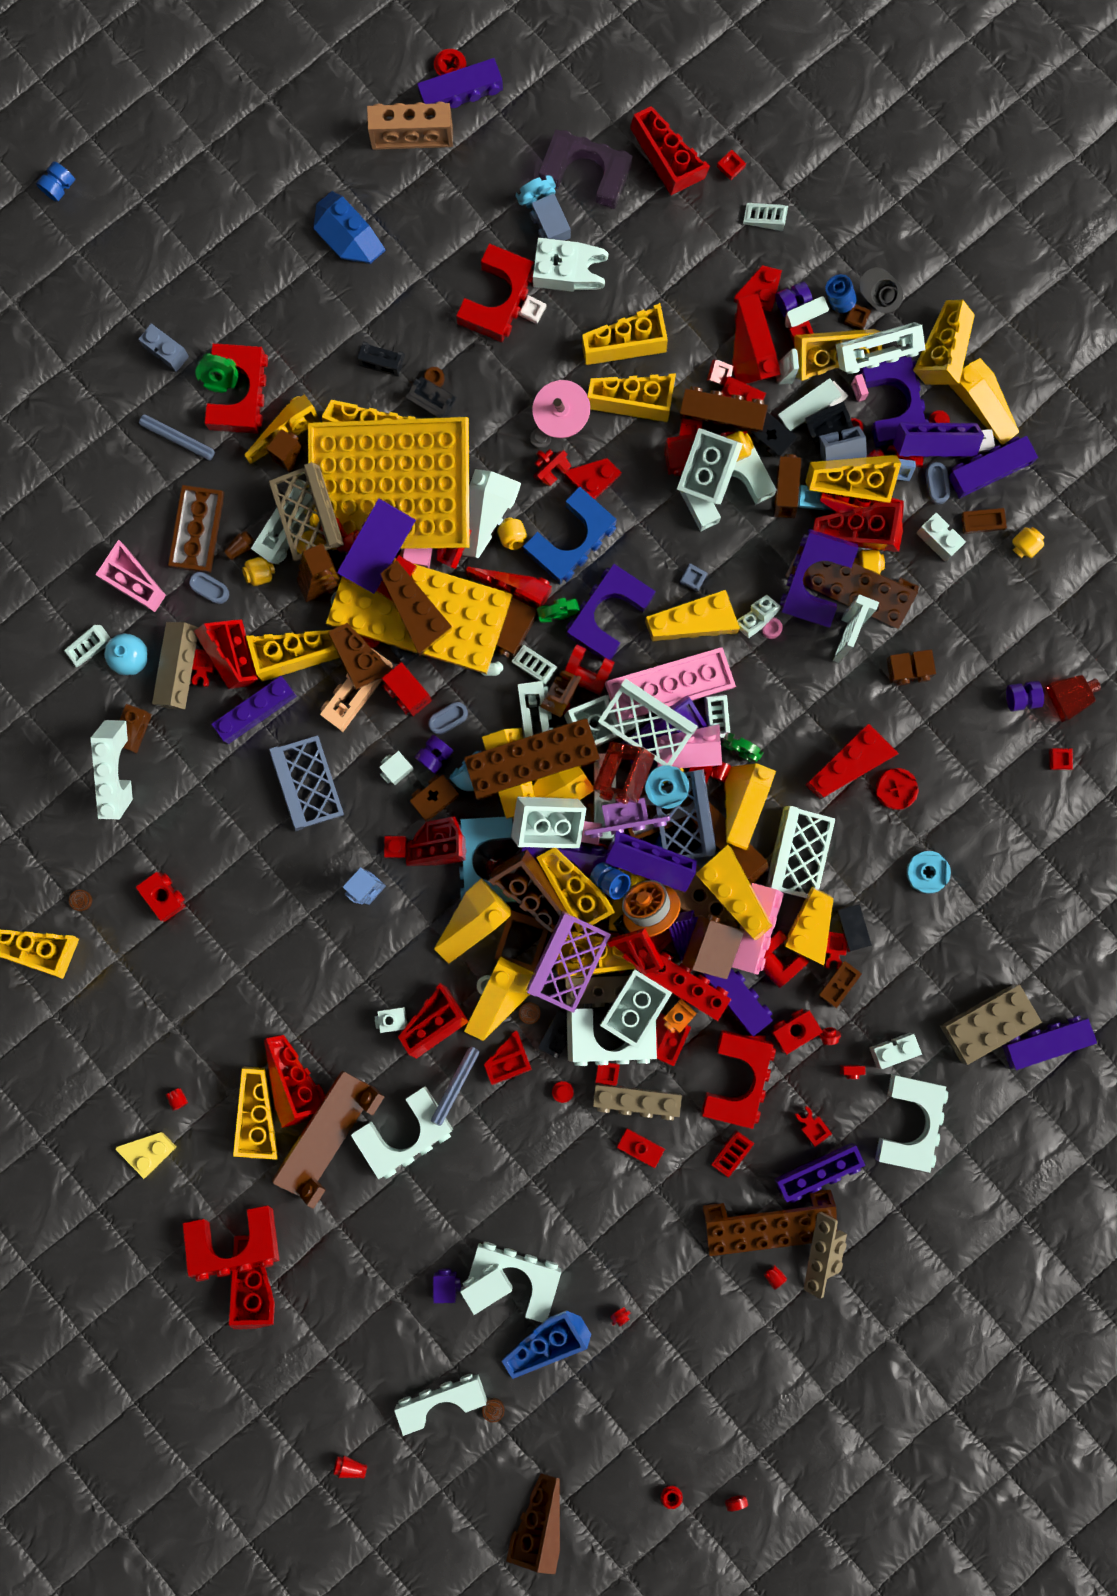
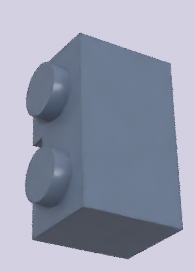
(550, 219)
(168, 350)
(851, 446)

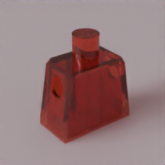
(1072, 695)

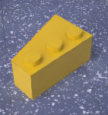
(811, 927)

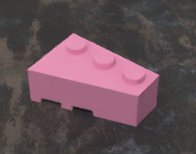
(128, 576)
(700, 750)

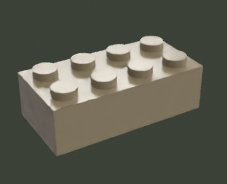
(990, 1024)

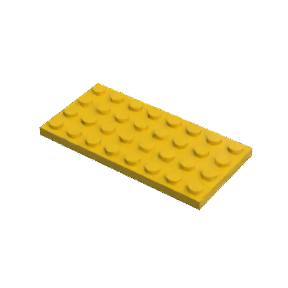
(469, 607)

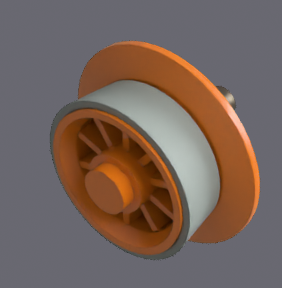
(650, 907)

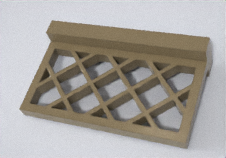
(320, 500)

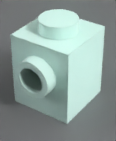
(395, 768)
(391, 1020)

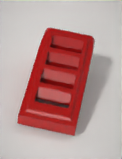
(738, 1158)

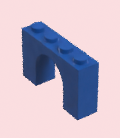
(561, 563)

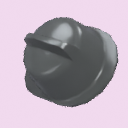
(881, 290)

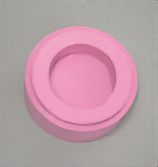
(772, 628)

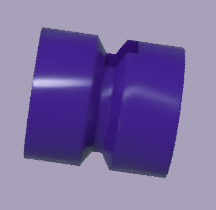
(791, 299)
(1021, 696)
(429, 760)

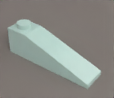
(488, 501)

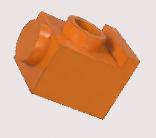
(687, 1013)

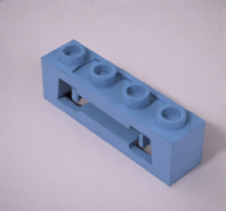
(363, 887)

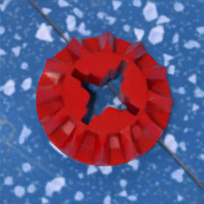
(447, 57)

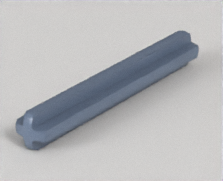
(176, 437)
(454, 1086)

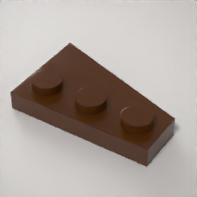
(358, 658)

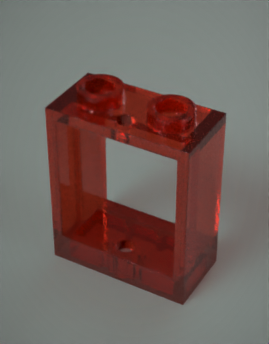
(636, 779)

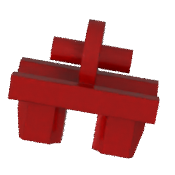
(558, 460)

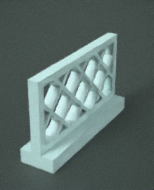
(855, 616)
(657, 707)
(784, 844)

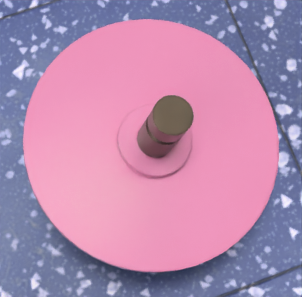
(561, 409)

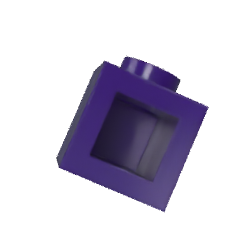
(446, 1286)

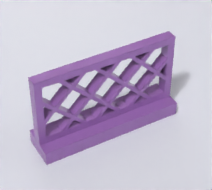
(551, 953)

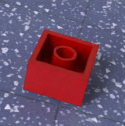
(407, 689)

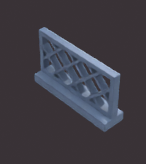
(288, 788)
(703, 818)

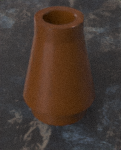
(240, 545)

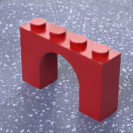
(496, 321)
(245, 415)
(742, 1109)
(260, 1250)

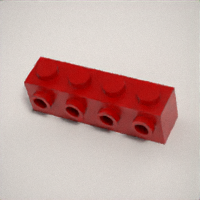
(690, 988)

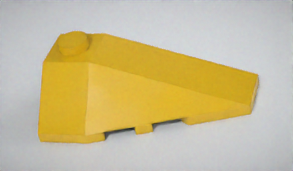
(565, 784)
(745, 797)
(473, 920)
(609, 962)

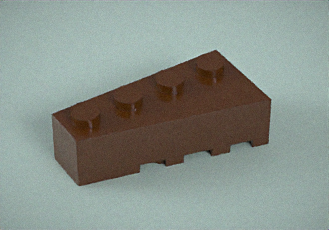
(723, 409)
(317, 573)
(415, 609)
(751, 861)
(530, 887)

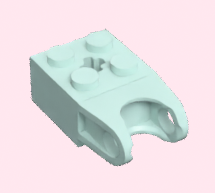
(572, 266)
(592, 712)

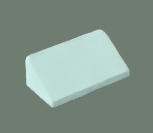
(806, 312)

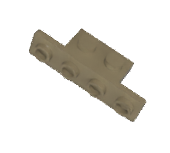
(825, 1254)

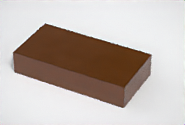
(984, 521)

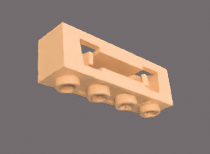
(341, 694)

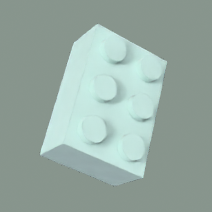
(709, 466)
(548, 822)
(635, 1009)

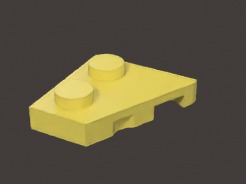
(147, 1152)

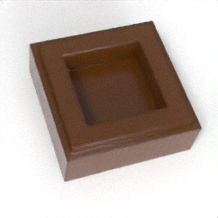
(857, 317)

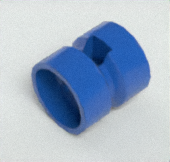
(55, 181)
(841, 293)
(610, 880)

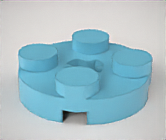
(535, 190)
(672, 775)
(936, 863)

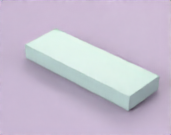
(809, 404)

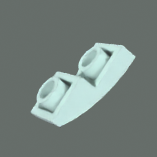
(760, 614)

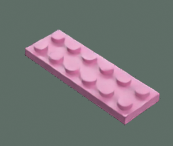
(670, 682)

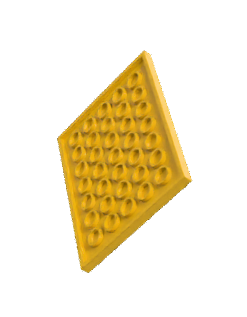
(406, 463)

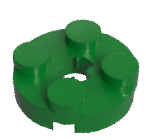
(225, 367)
(561, 609)
(747, 750)

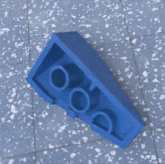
(550, 1342)

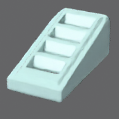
(764, 222)
(788, 368)
(84, 639)
(545, 663)
(724, 707)

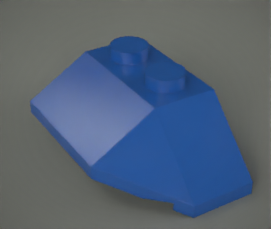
(346, 230)

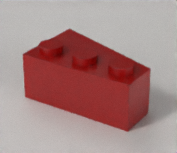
(229, 651)
(433, 1023)

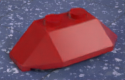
(437, 844)

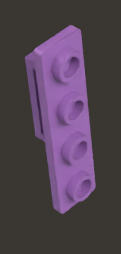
(622, 816)

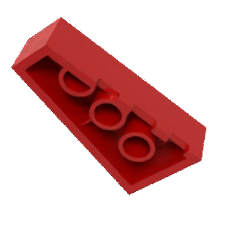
(669, 155)
(856, 758)

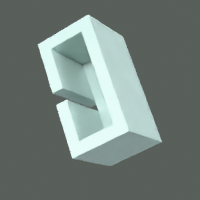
(939, 538)
(887, 1055)
(485, 1289)

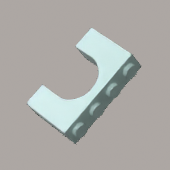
(751, 473)
(112, 794)
(584, 1048)
(920, 1152)
(384, 1158)
(542, 1275)

